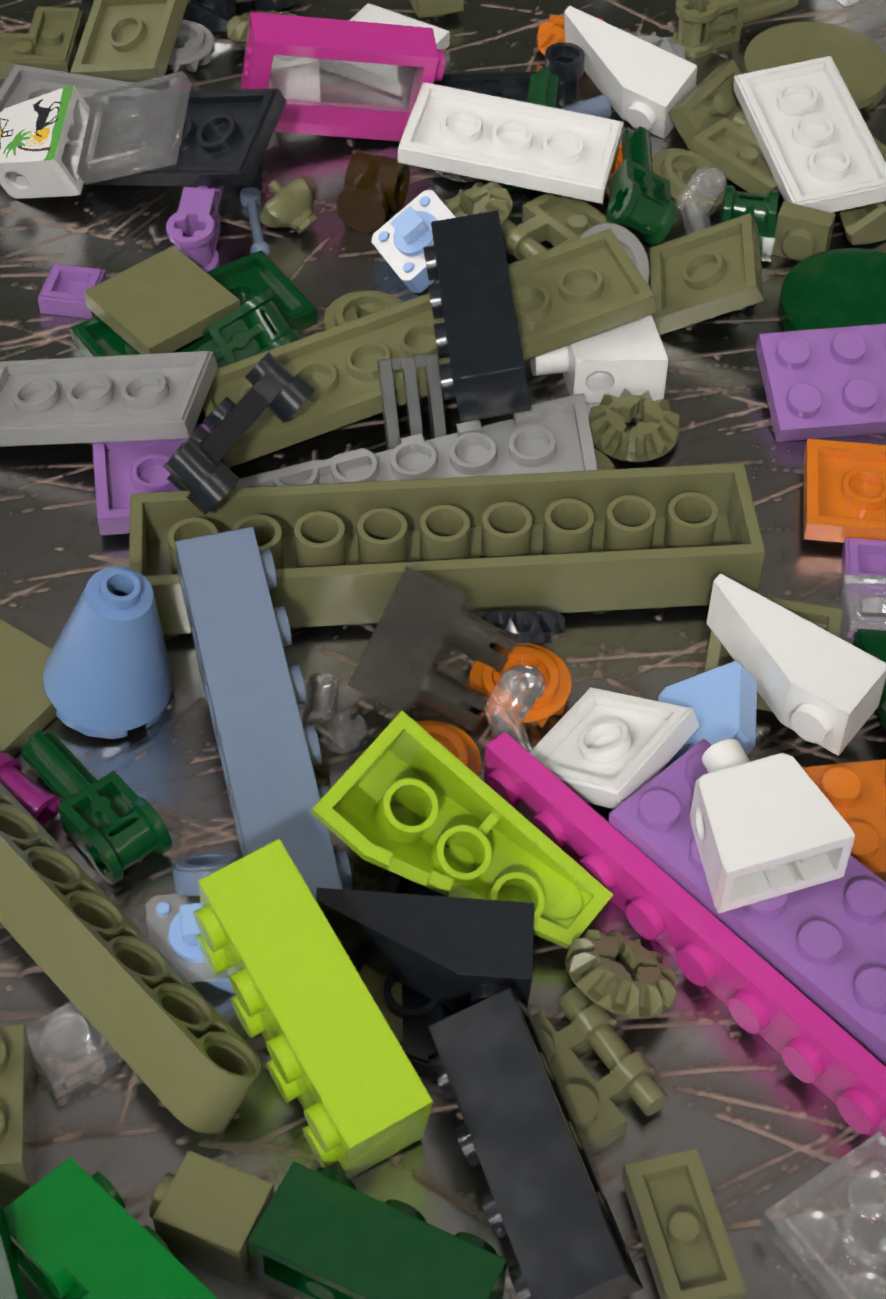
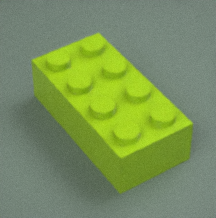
(312, 1011)

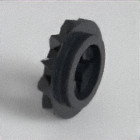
(529, 625)

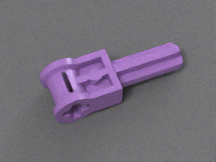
(197, 225)

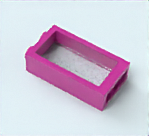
(341, 73)

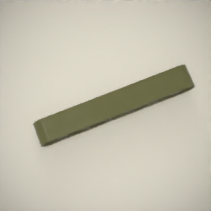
(119, 978)

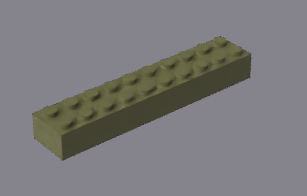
(496, 538)

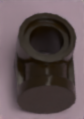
(371, 190)

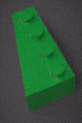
(85, 1245)

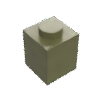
(210, 1215)

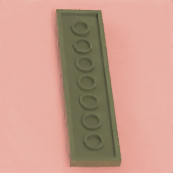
(556, 302)

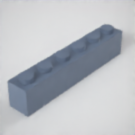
(255, 702)

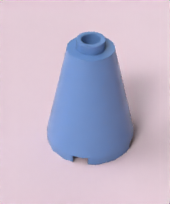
(110, 658)

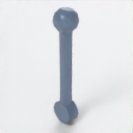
(251, 198)

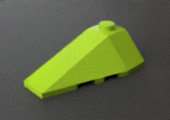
(443, 827)

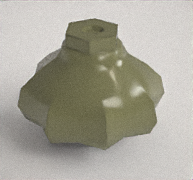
(291, 205)

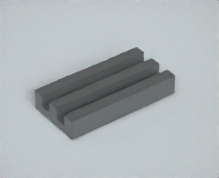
(434, 395)

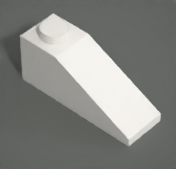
(630, 72)
(801, 671)

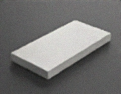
(813, 135)
(511, 142)

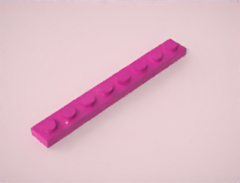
(704, 948)

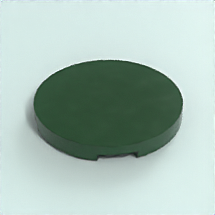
(835, 290)

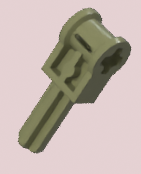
(719, 21)

